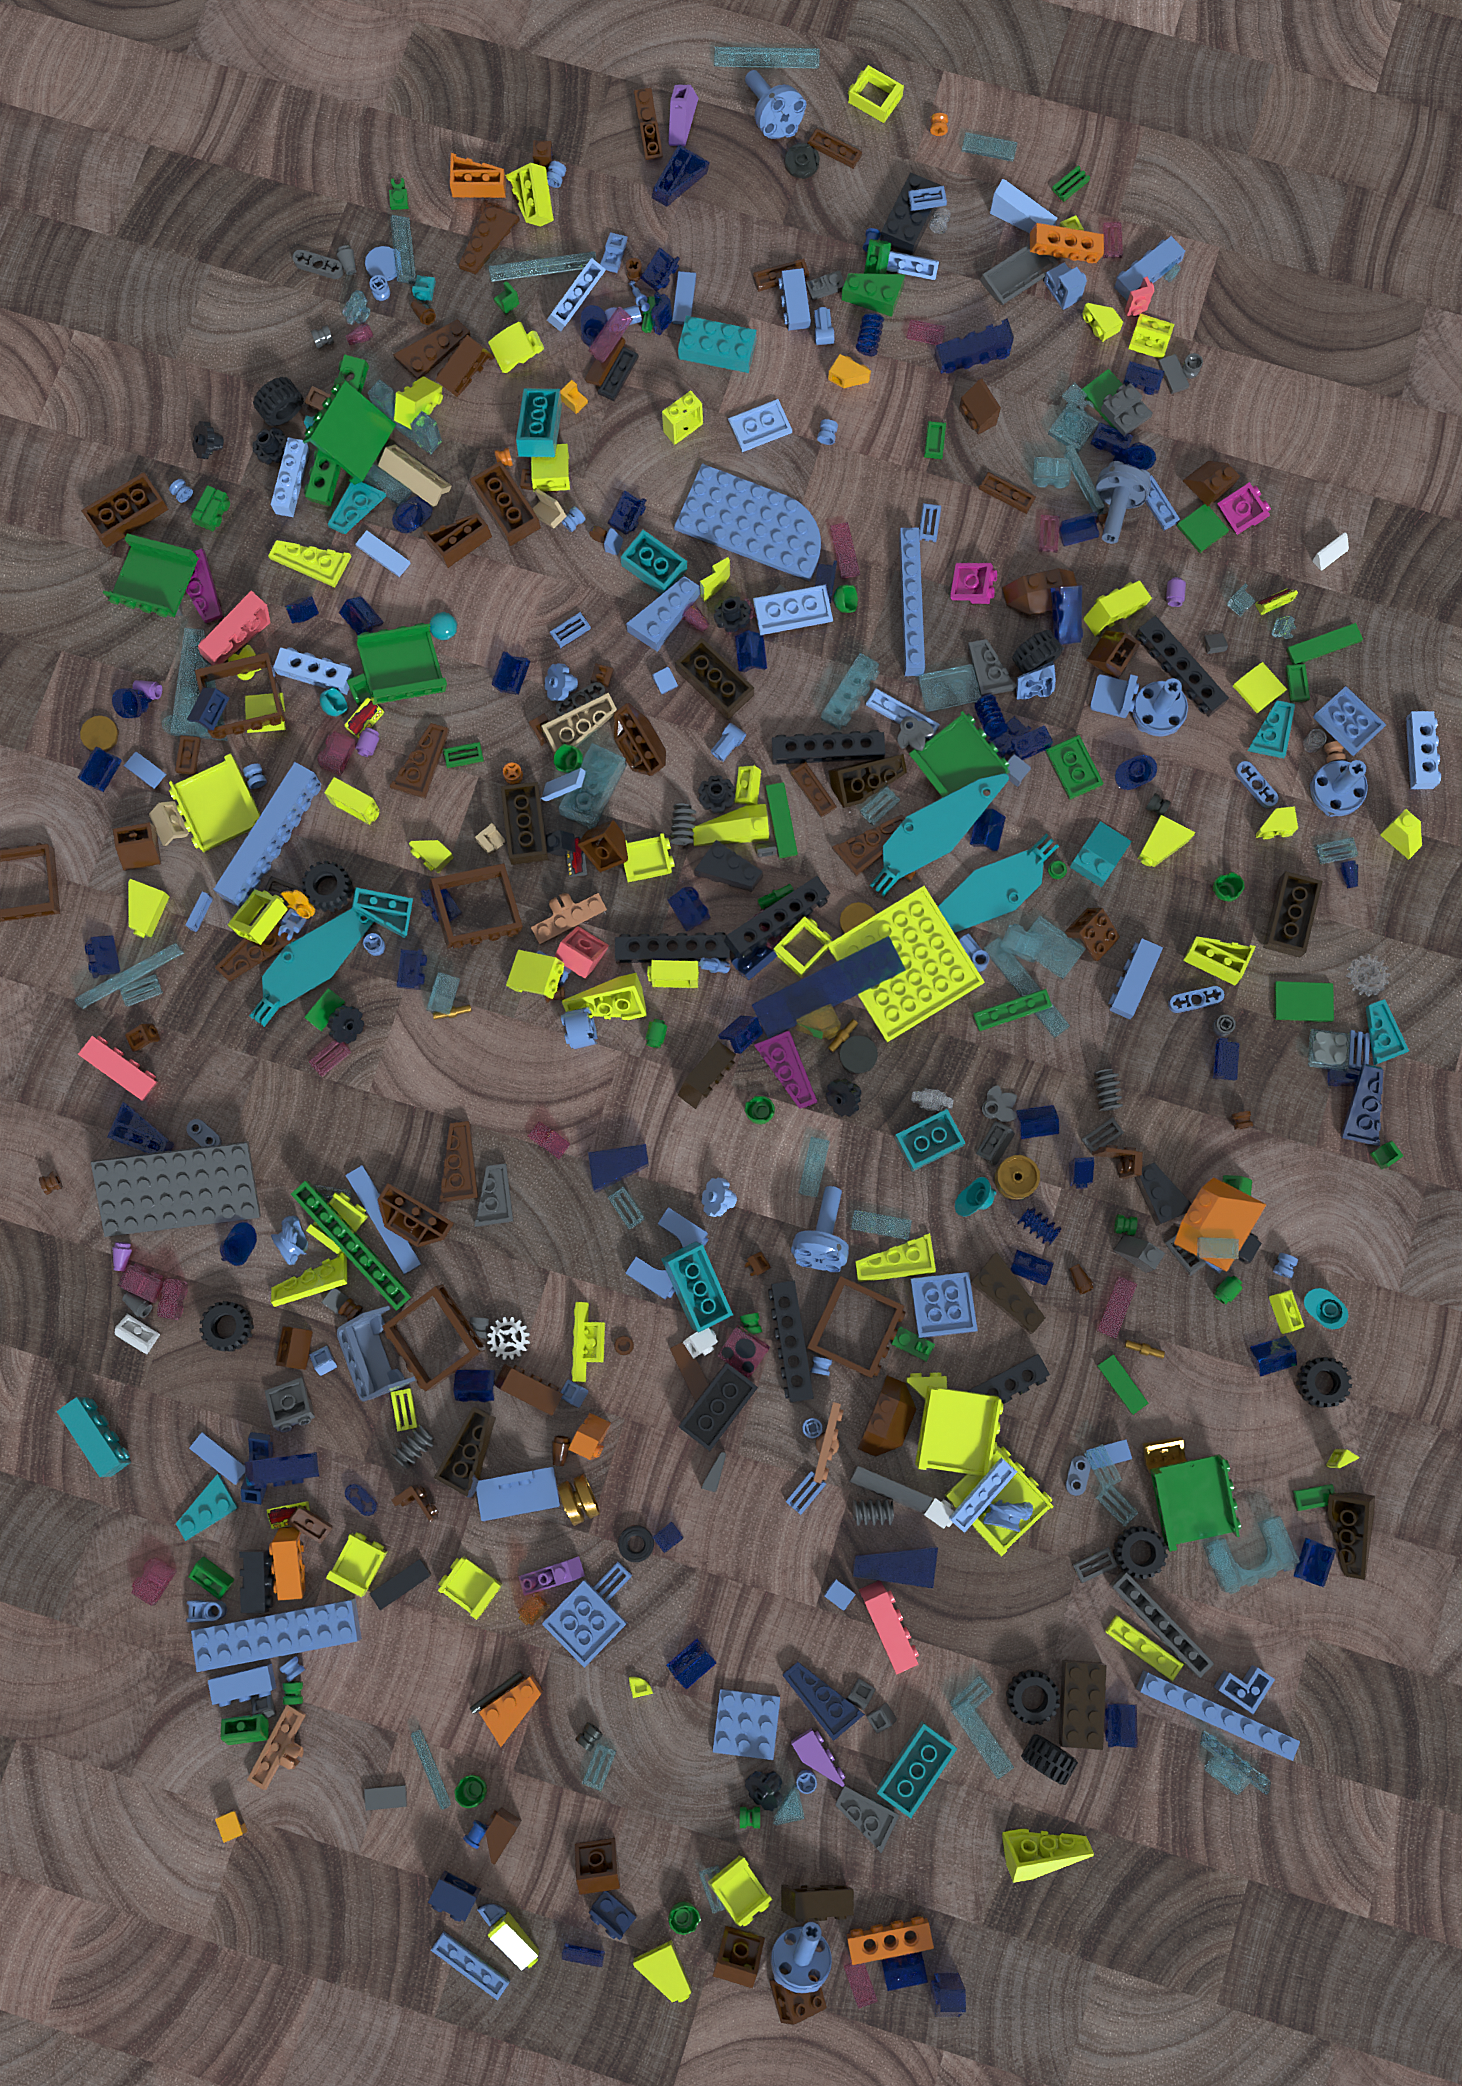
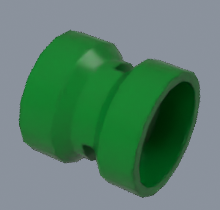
(1126, 1225)
(751, 1323)
(292, 1692)
(745, 1817)

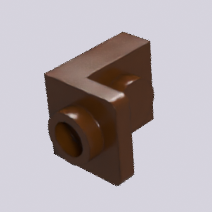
(142, 1036)

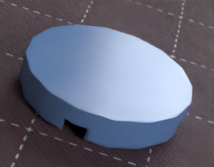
(381, 262)

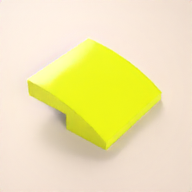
(1151, 336)
(511, 347)
(714, 582)
(1259, 687)
(262, 705)

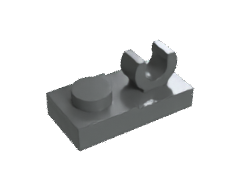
(825, 285)

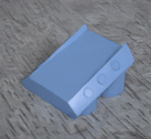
(1036, 682)

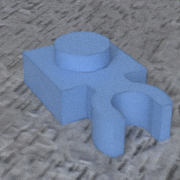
(291, 923)

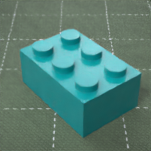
(653, 562)
(929, 1140)

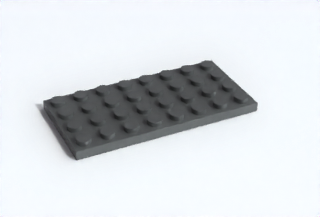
(176, 1189)

